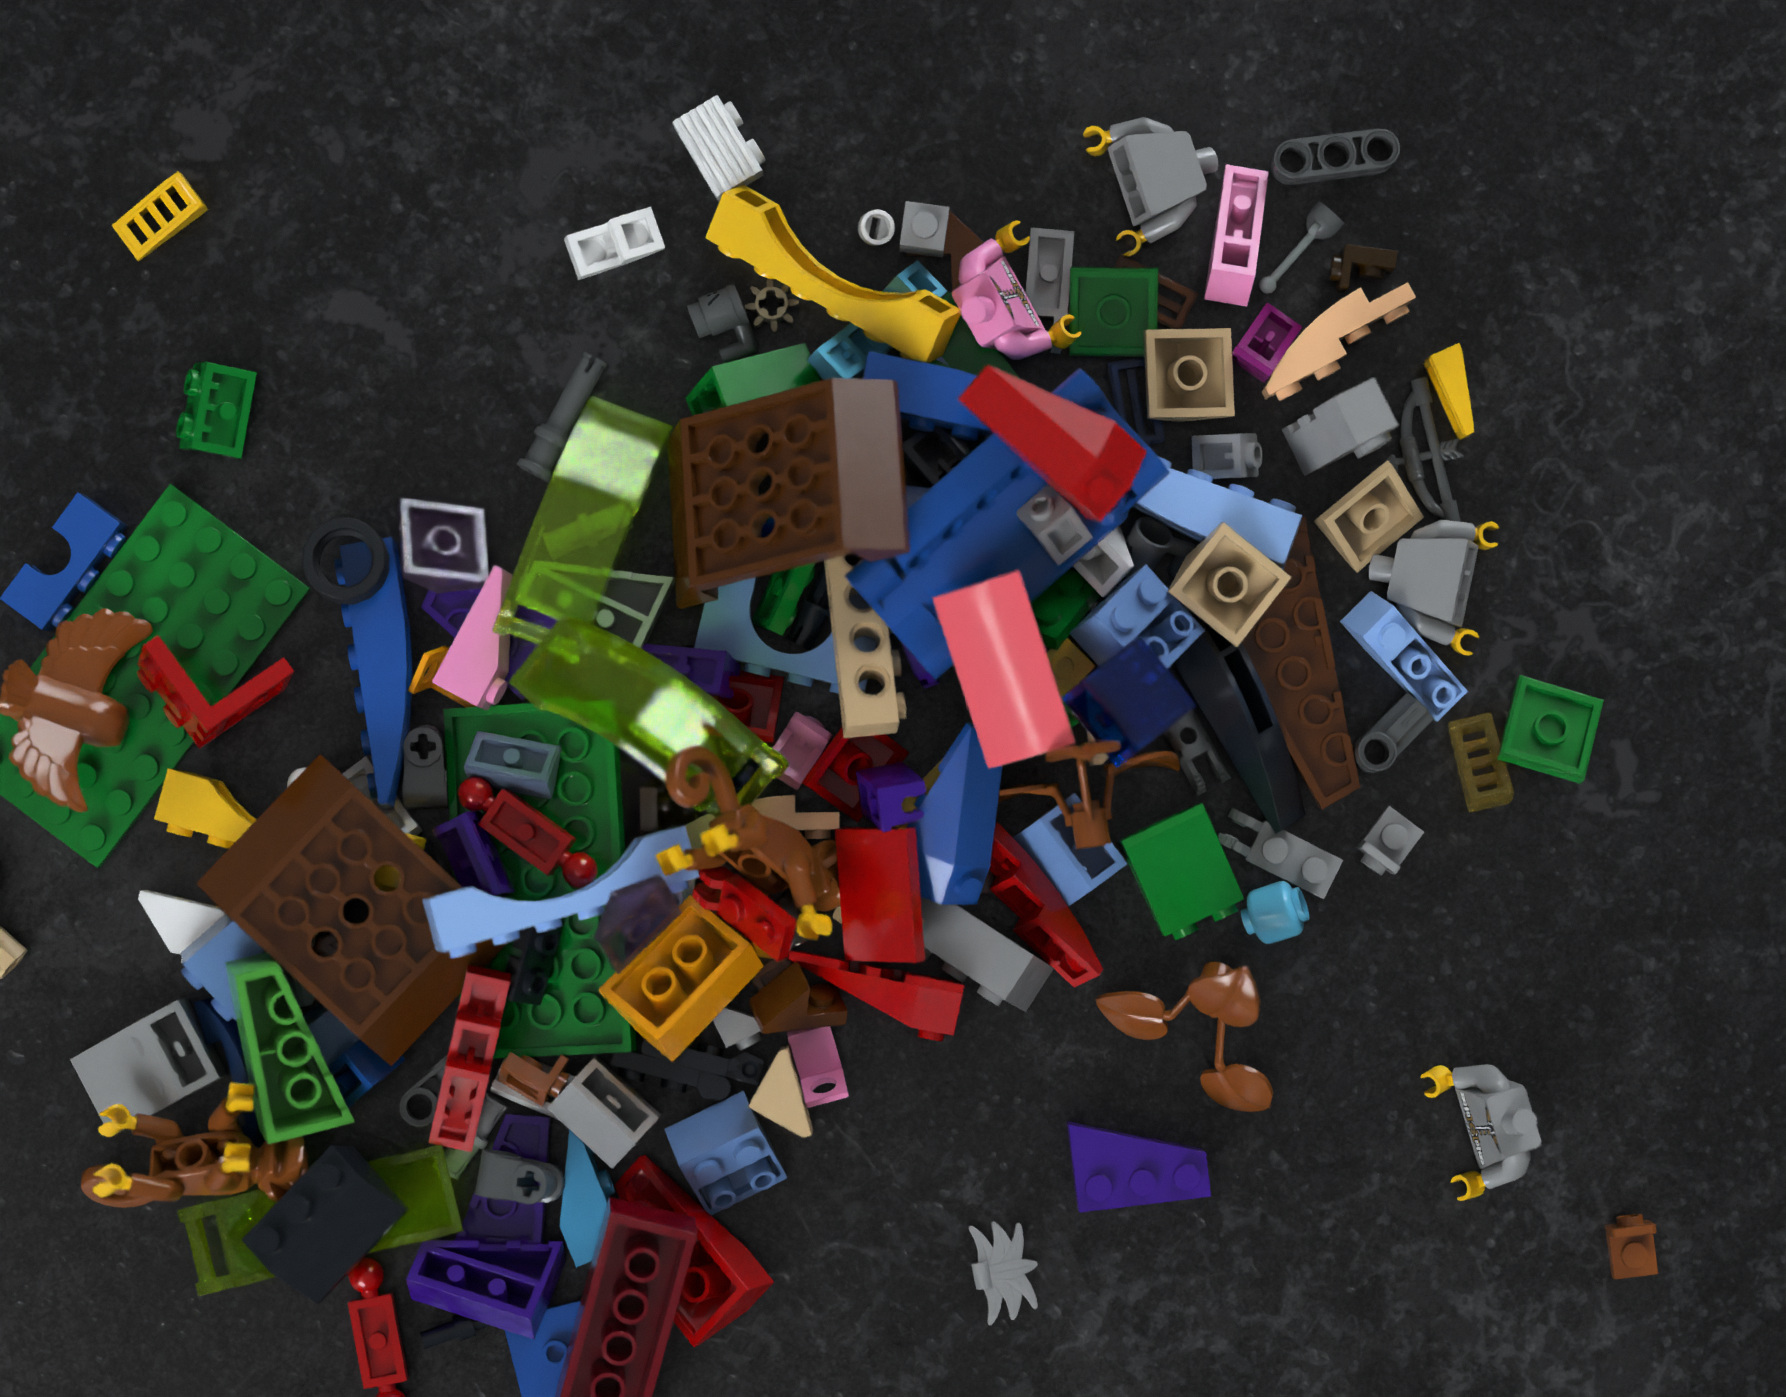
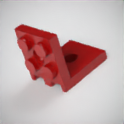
(188, 707)

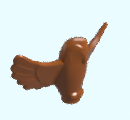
(66, 702)

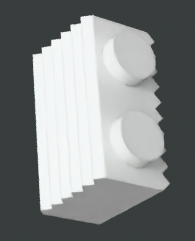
(718, 146)

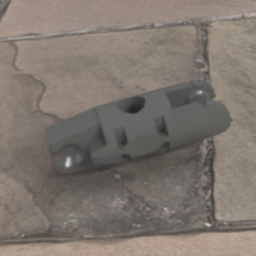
(1188, 752)

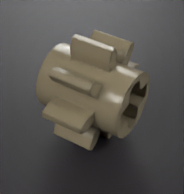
(782, 311)

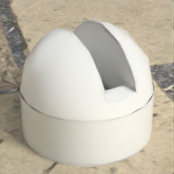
(884, 228)

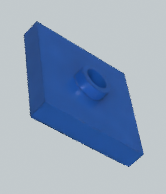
(541, 1359)

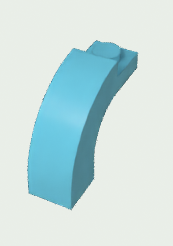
(848, 350)

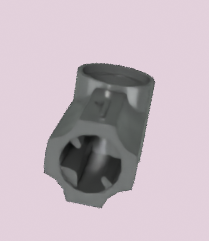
(1393, 732)

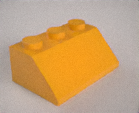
(682, 979)

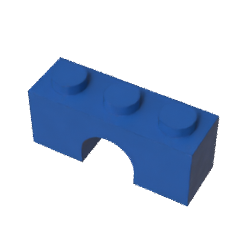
(92, 537)

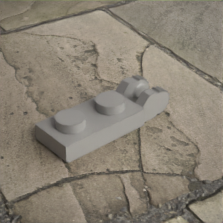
(1049, 273)
(1284, 855)

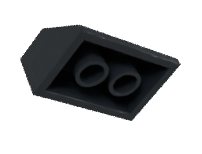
(325, 1223)

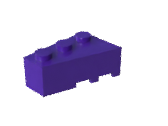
(1132, 1170)
(488, 1282)

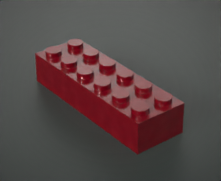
(628, 1302)

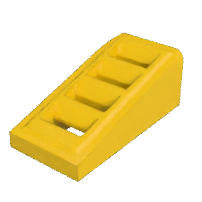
(181, 219)
(1449, 380)

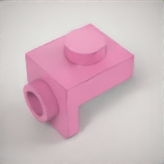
(802, 746)

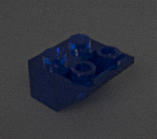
(1129, 700)

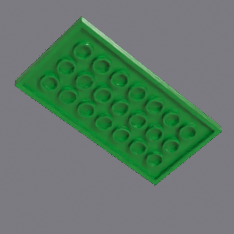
(217, 613)
(590, 808)

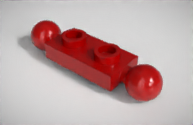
(527, 831)
(376, 1331)

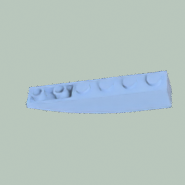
(1197, 506)

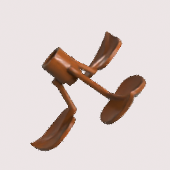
(1088, 819)
(1216, 993)

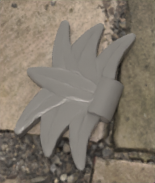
(1002, 1270)

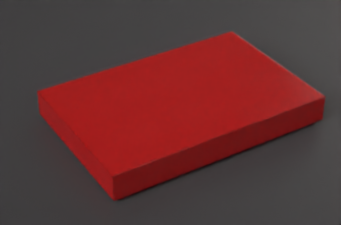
(880, 894)

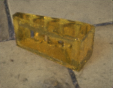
(1490, 798)

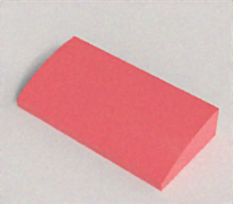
(1003, 669)

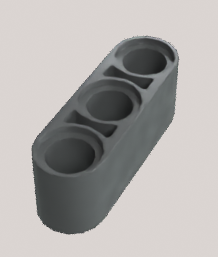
(1351, 143)

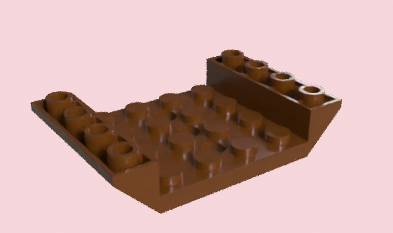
(831, 491)
(296, 875)

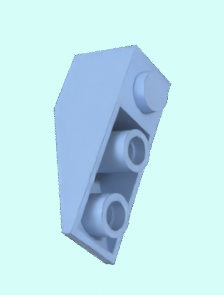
(1403, 654)

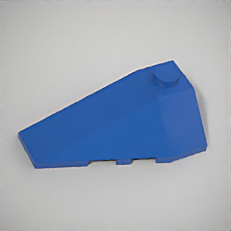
(958, 824)

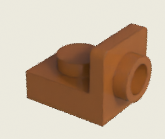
(529, 1080)
(1631, 1247)

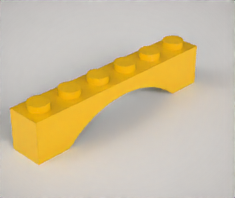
(758, 233)
(206, 806)

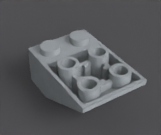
(150, 1062)

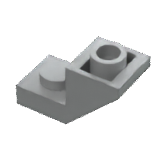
(737, 1028)

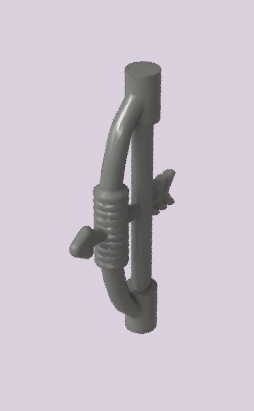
(1412, 459)

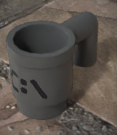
(722, 312)
(1149, 543)

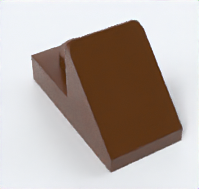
(794, 1005)

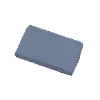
(514, 764)

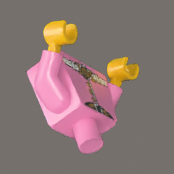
(999, 307)

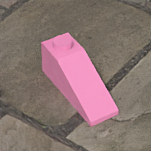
(1236, 236)
(478, 657)

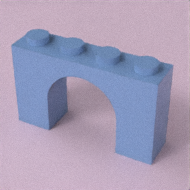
(729, 628)
(206, 968)

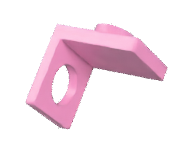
(817, 1064)

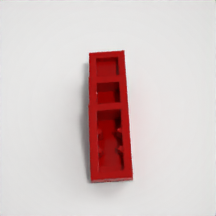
(1044, 916)
(469, 1058)

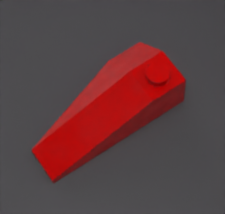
(1069, 446)
(907, 996)
(722, 1272)

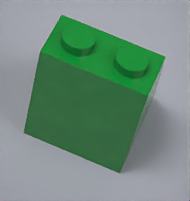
(1182, 871)

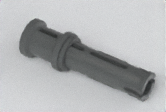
(553, 435)

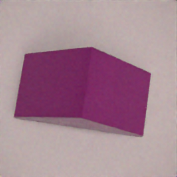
(1265, 342)

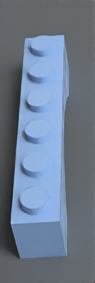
(470, 916)

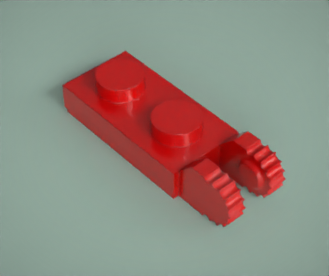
(746, 910)

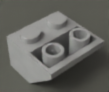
(604, 1111)

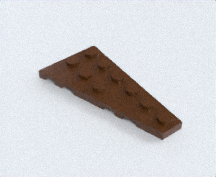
(1299, 674)

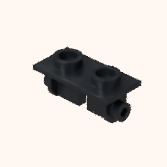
(532, 970)

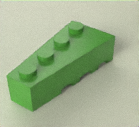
(281, 1056)

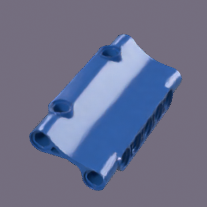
(971, 533)

